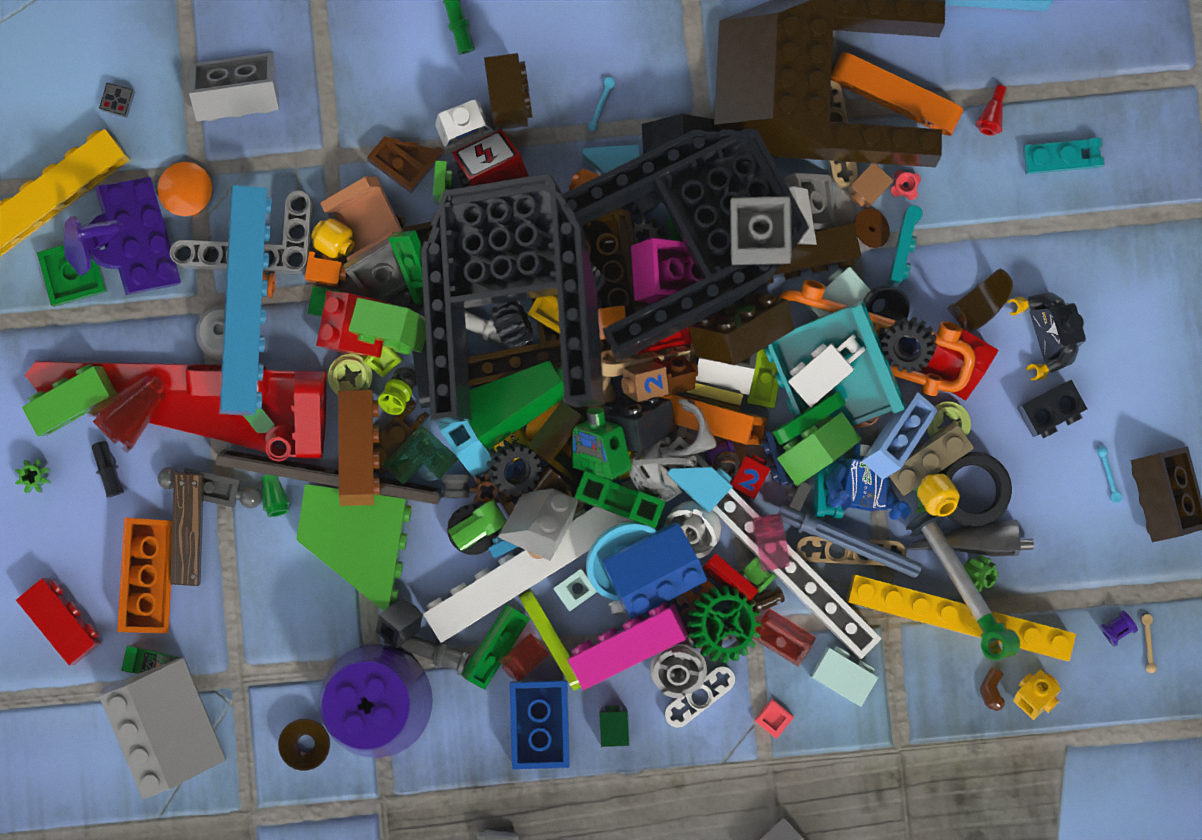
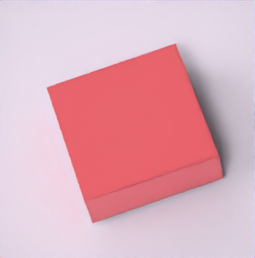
(774, 718)

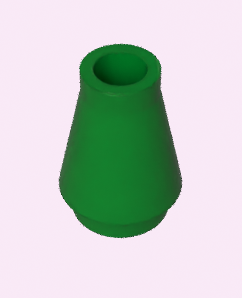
(274, 497)

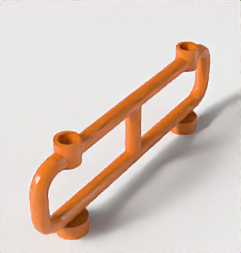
(947, 336)

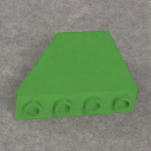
(357, 540)

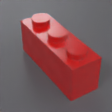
(59, 620)

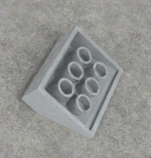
(162, 727)

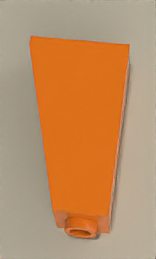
(722, 420)

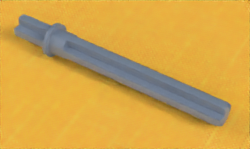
(849, 541)

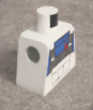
(463, 124)

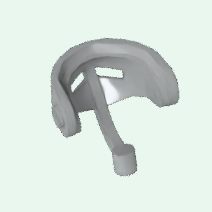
(701, 443)
(654, 485)

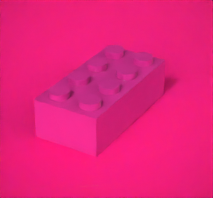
(628, 646)

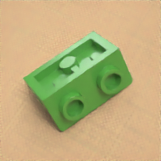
(442, 180)

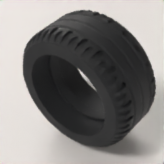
(1002, 483)

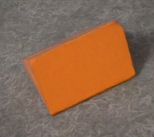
(609, 316)

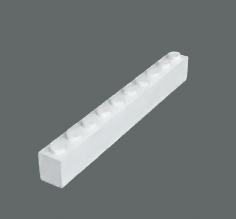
(523, 571)
(797, 576)

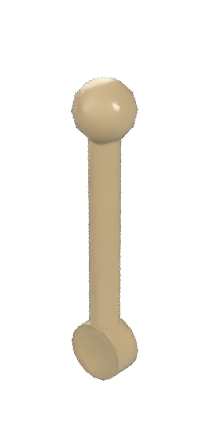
(1146, 620)

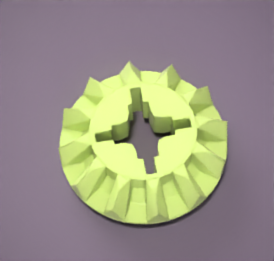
(338, 371)
(953, 412)

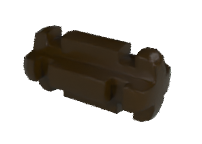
(768, 599)

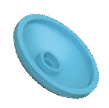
(608, 543)

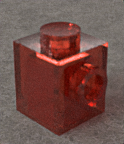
(523, 657)

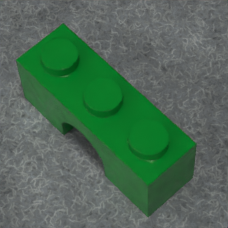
(619, 500)

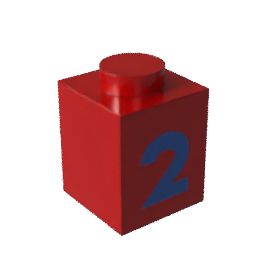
(750, 476)

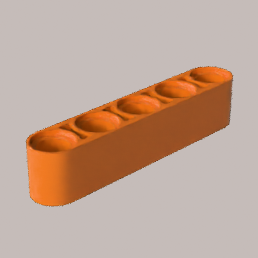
(896, 93)

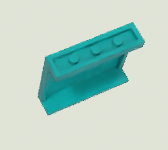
(867, 389)

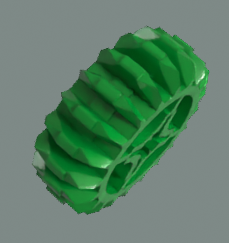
(709, 640)

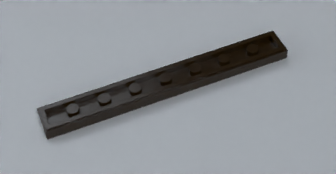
(322, 475)

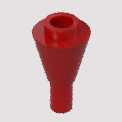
(991, 118)

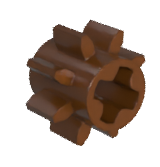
(486, 496)

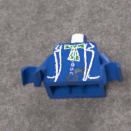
(858, 487)

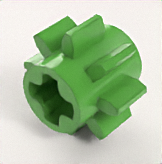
(25, 473)
(981, 572)

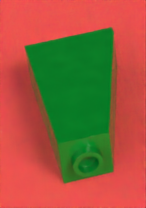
(514, 401)

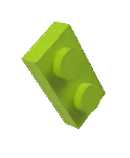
(764, 383)

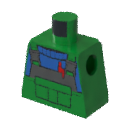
(600, 446)

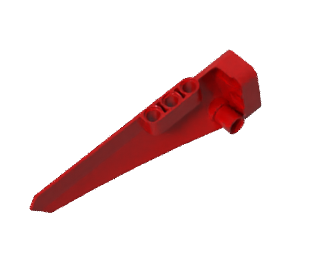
(192, 403)

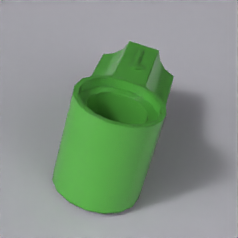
(483, 522)

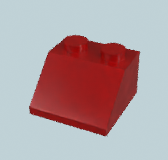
(335, 326)
(948, 362)

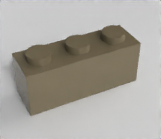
(932, 457)

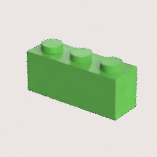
(68, 400)

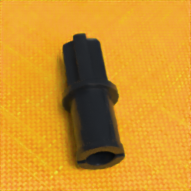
(107, 469)

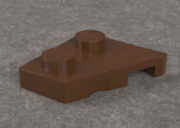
(404, 161)

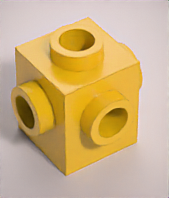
(1037, 694)

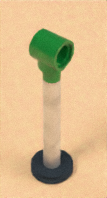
(992, 631)

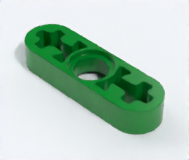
(809, 417)

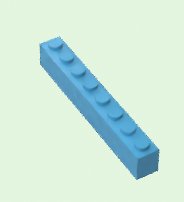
(243, 300)

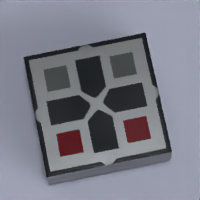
(116, 100)

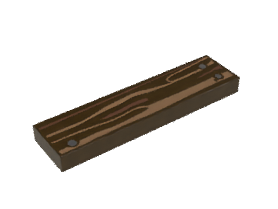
(187, 528)

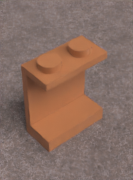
(365, 212)

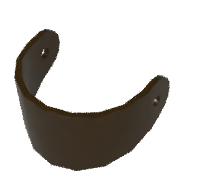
(983, 302)

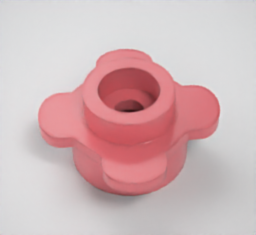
(912, 180)

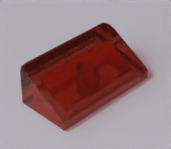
(784, 637)

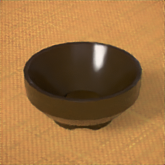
(290, 750)

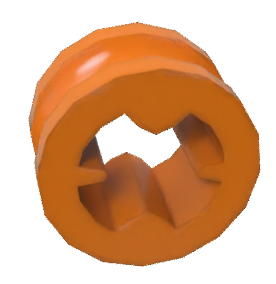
(271, 283)

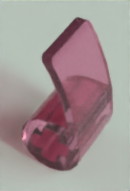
(771, 542)

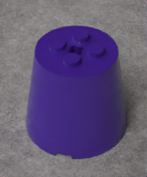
(399, 695)

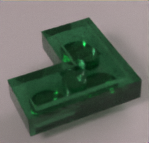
(420, 450)

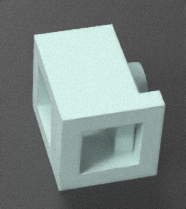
(566, 593)

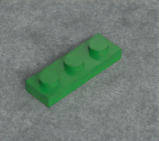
(494, 646)

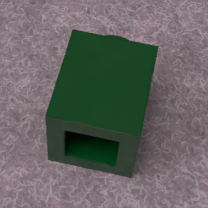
(614, 726)

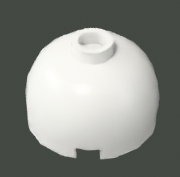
(698, 525)

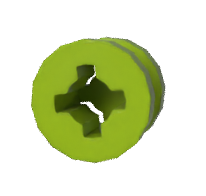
(394, 397)

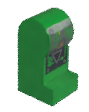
(141, 659)

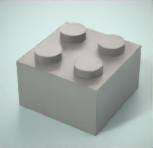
(760, 230)

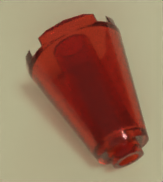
(129, 411)

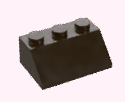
(1168, 494)

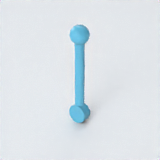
(609, 83)
(1116, 496)

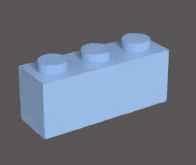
(900, 436)

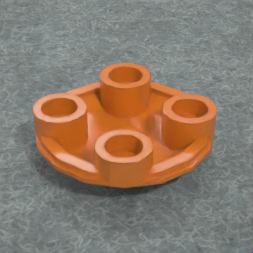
(185, 189)

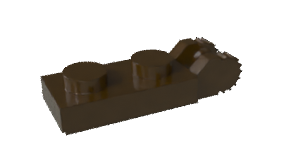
(396, 434)

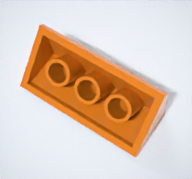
(145, 576)

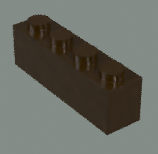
(833, 247)

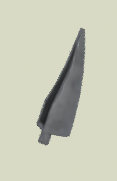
(990, 540)

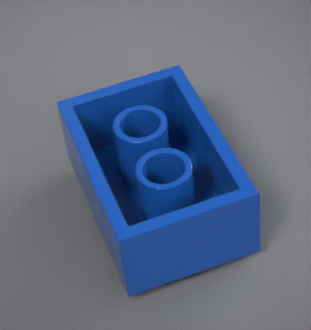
(539, 724)

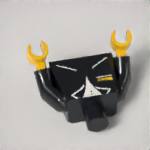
(1057, 330)

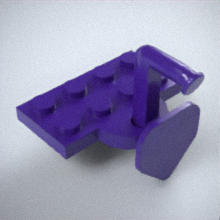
(132, 238)

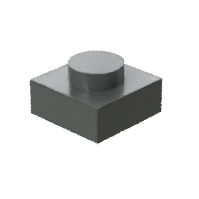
(798, 495)

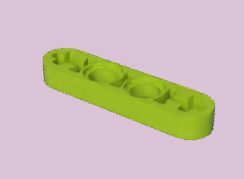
(549, 636)

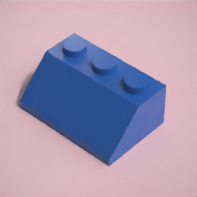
(654, 570)

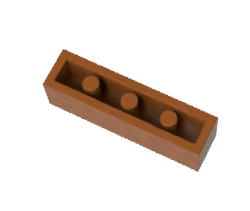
(356, 447)

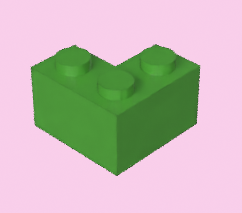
(393, 324)
(818, 447)

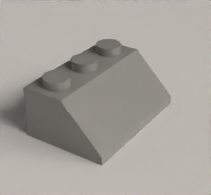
(234, 87)

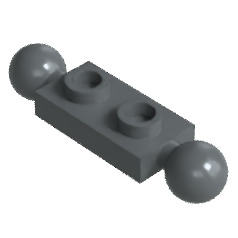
(217, 488)

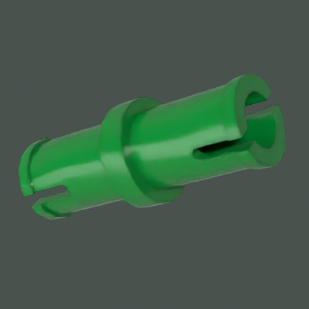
(459, 26)

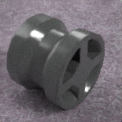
(455, 486)

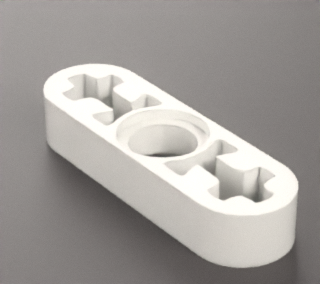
(711, 676)

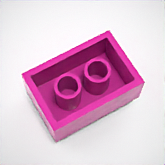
(661, 269)

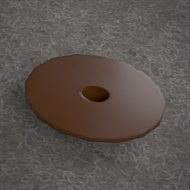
(871, 228)

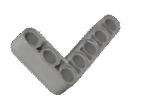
(282, 252)

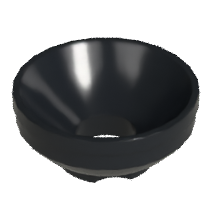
(896, 303)

